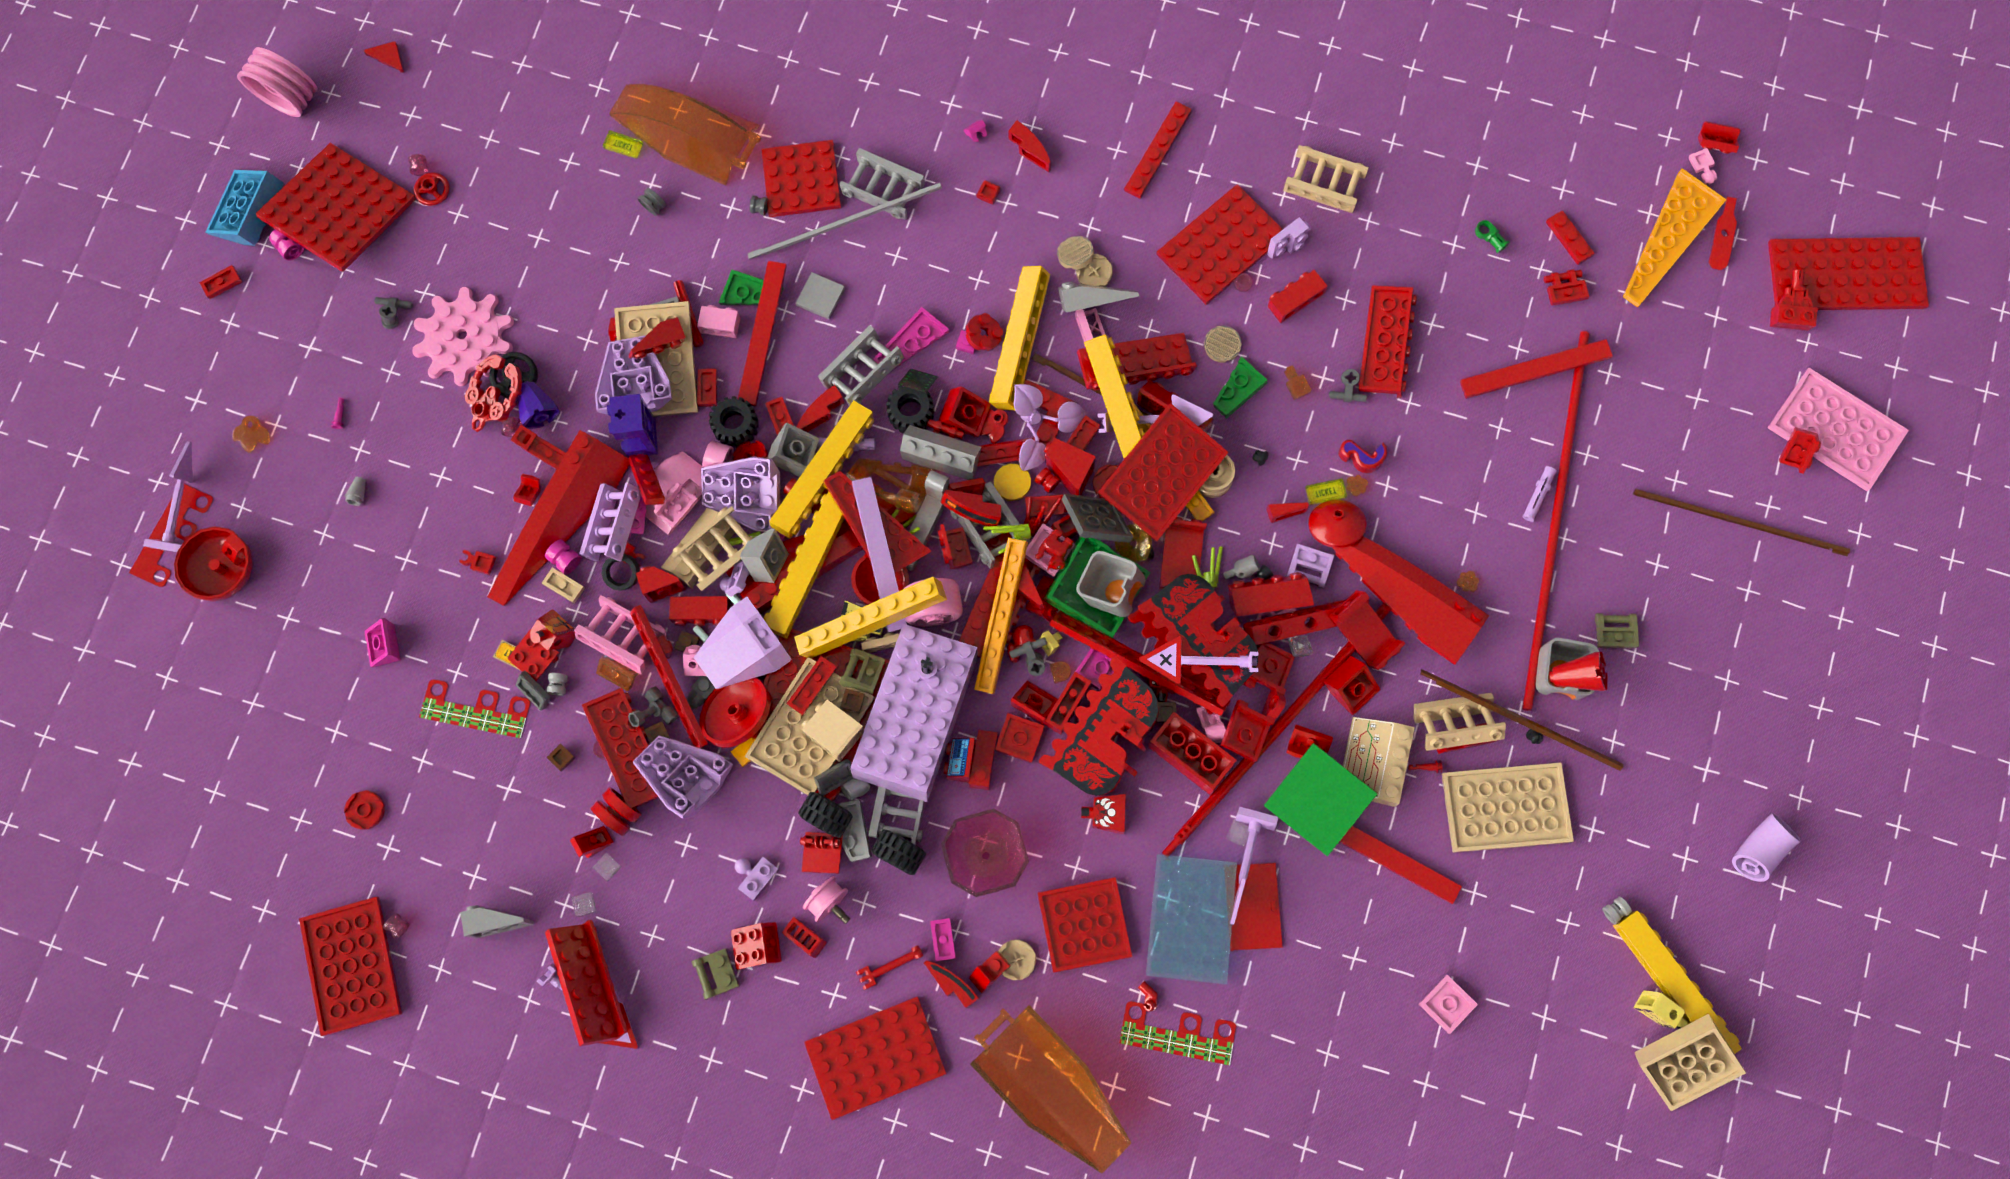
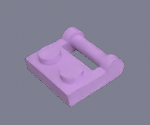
(1313, 560)

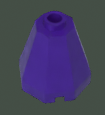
(535, 406)

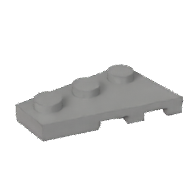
(855, 837)

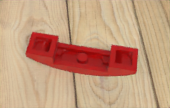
(538, 447)

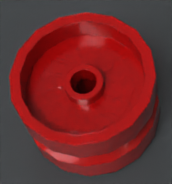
(614, 811)

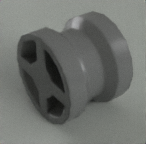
(758, 205)

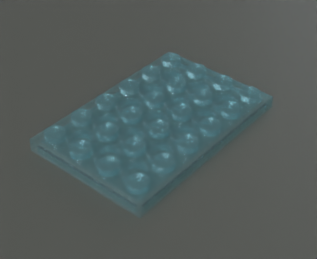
(1191, 919)

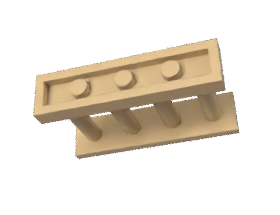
(1325, 196)
(719, 567)
(1454, 708)

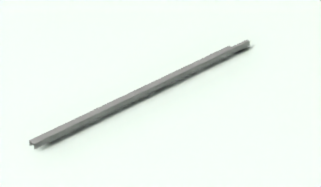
(845, 221)

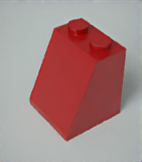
(1070, 465)

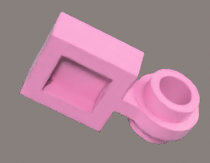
(1703, 161)

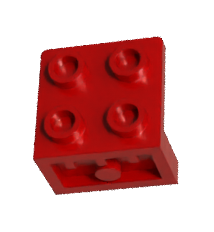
(756, 945)

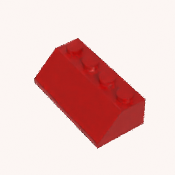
(1155, 399)
(1270, 594)
(1192, 753)

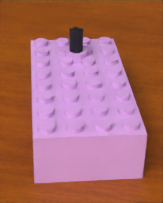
(914, 713)

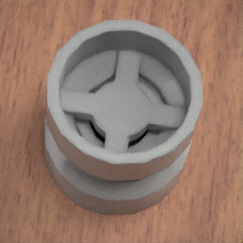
(557, 684)
(1617, 910)

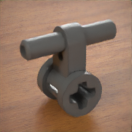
(389, 310)
(1348, 395)
(1032, 656)

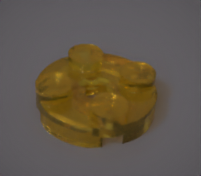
(1142, 548)

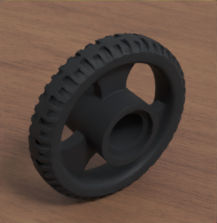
(531, 375)

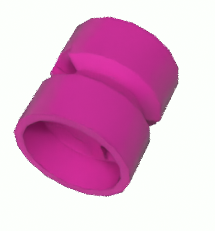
(286, 247)
(561, 556)

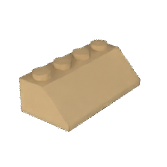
(678, 567)

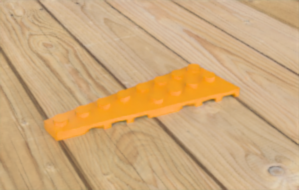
(1681, 219)

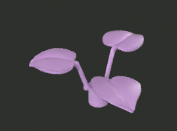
(1025, 403)

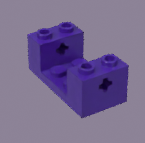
(636, 424)

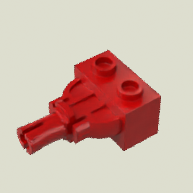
(1795, 307)

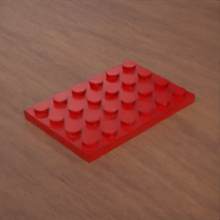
(1220, 244)
(1162, 472)
(350, 966)
(875, 1058)

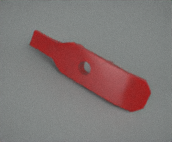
(1722, 244)

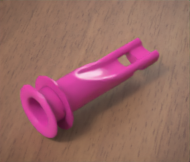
(338, 415)

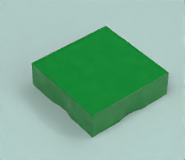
(1064, 593)
(1320, 799)

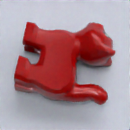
(1055, 548)

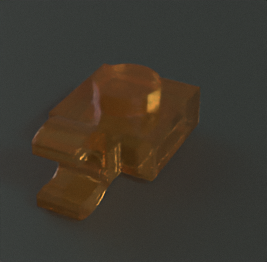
(1297, 385)

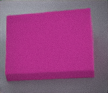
(382, 643)

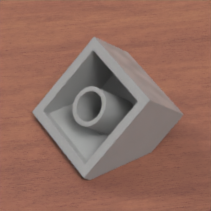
(793, 449)
(765, 556)

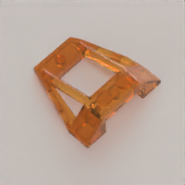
(909, 497)

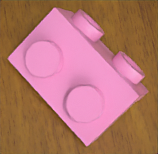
(676, 505)

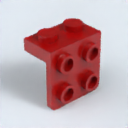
(956, 547)

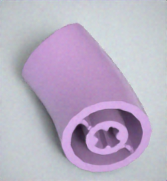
(1765, 849)

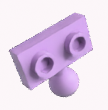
(736, 582)
(756, 878)

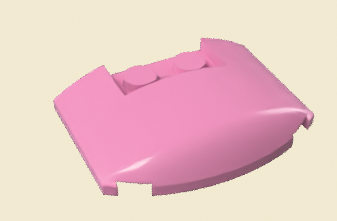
(676, 469)

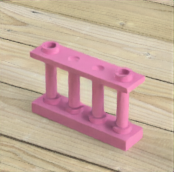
(603, 643)

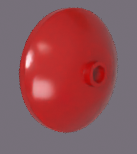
(1337, 530)
(864, 581)

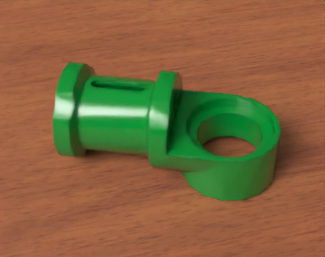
(1493, 236)

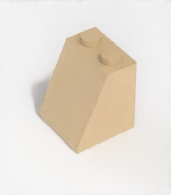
(832, 729)

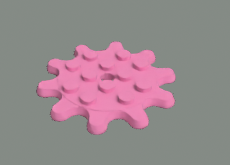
(450, 319)

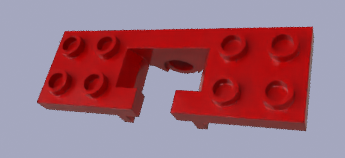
(1248, 727)

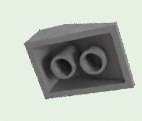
(482, 922)

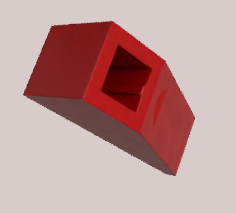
(662, 336)

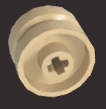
(1221, 482)

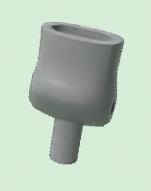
(1243, 568)
(855, 788)

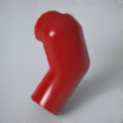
(1150, 996)

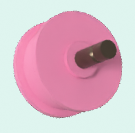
(826, 899)

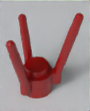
(1035, 523)

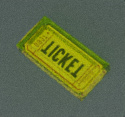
(622, 144)
(1326, 491)

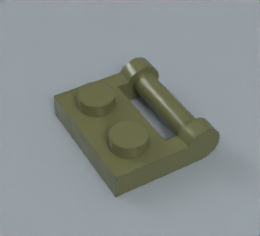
(1617, 636)
(868, 674)
(721, 970)

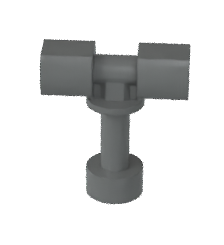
(656, 708)

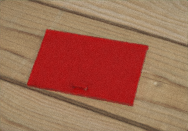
(1255, 922)

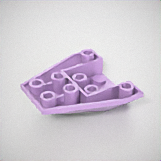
(631, 376)
(747, 486)
(740, 648)
(682, 774)

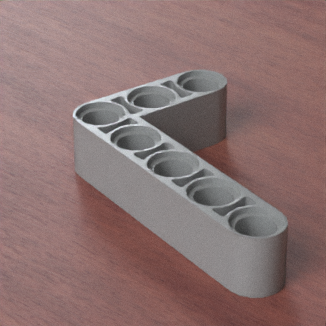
(930, 509)

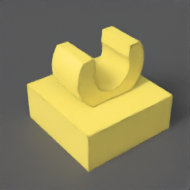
(1052, 642)

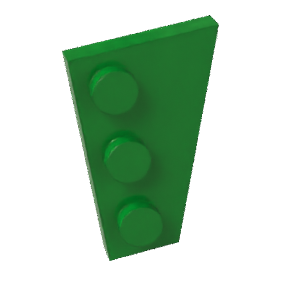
(742, 290)
(1241, 386)

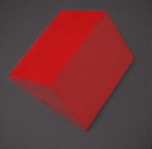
(1033, 702)

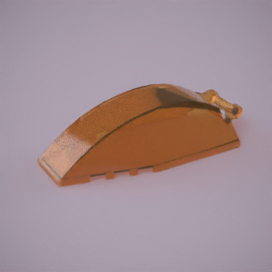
(686, 129)
(1050, 1088)

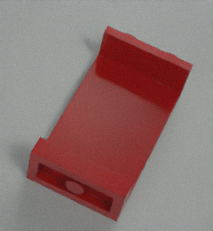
(1180, 543)
(1366, 630)

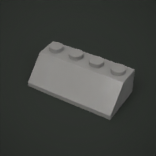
(940, 452)

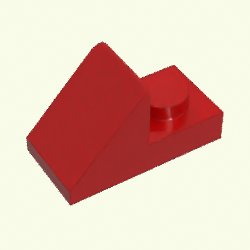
(591, 842)
(989, 971)

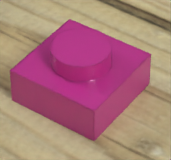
(963, 345)

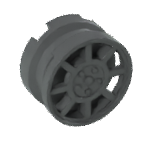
(652, 201)

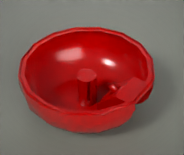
(213, 564)

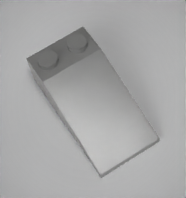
(1082, 296)

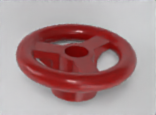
(426, 181)

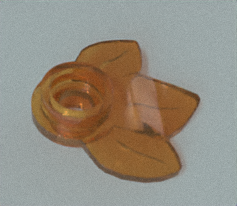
(251, 436)

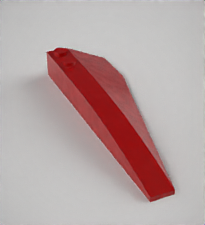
(560, 510)
(843, 548)
(1426, 605)

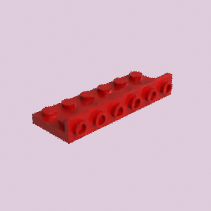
(1387, 340)
(1145, 360)
(978, 621)
(620, 744)
(586, 983)

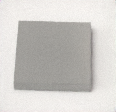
(820, 295)

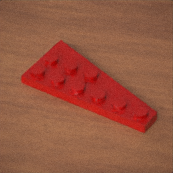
(902, 545)

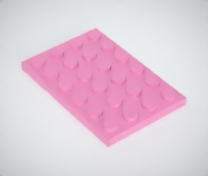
(1852, 434)

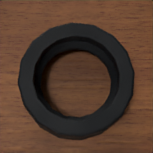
(620, 586)

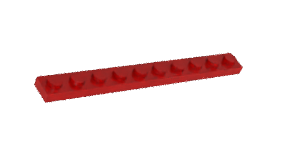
(1130, 657)

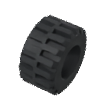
(903, 396)
(727, 409)
(825, 814)
(898, 852)

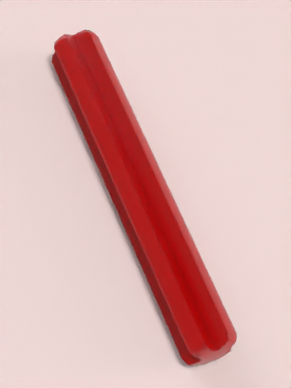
(683, 297)

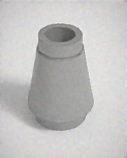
(356, 492)

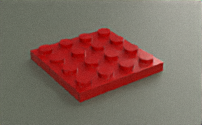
(801, 178)
(1084, 925)

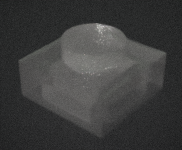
(1300, 646)
(1238, 833)
(607, 867)
(584, 904)

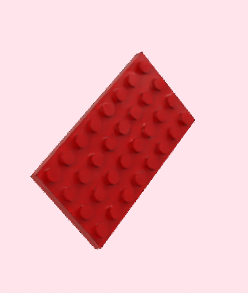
(1852, 272)

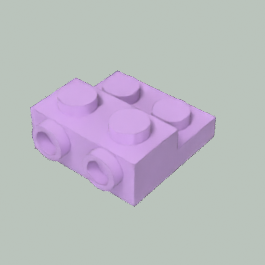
(1289, 239)

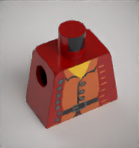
(552, 631)

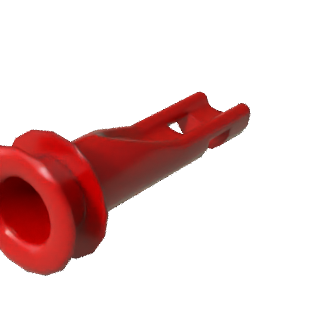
(1429, 766)

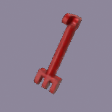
(871, 975)

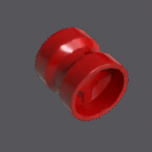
(1047, 480)

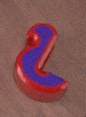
(1361, 459)

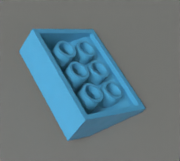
(243, 197)

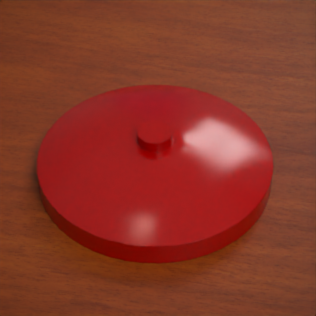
(735, 713)

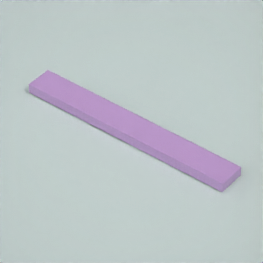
(876, 542)

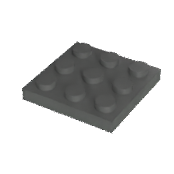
(1096, 518)

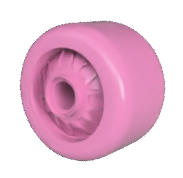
(942, 612)

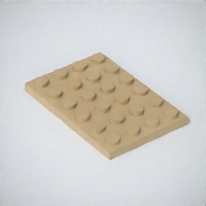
(677, 362)
(783, 745)
(1507, 807)

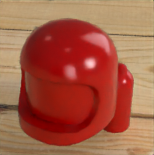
(1020, 636)

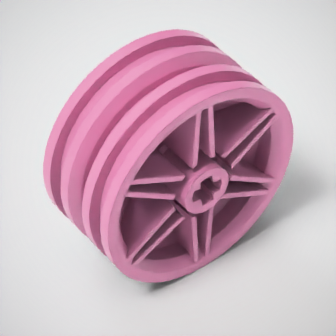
(277, 82)

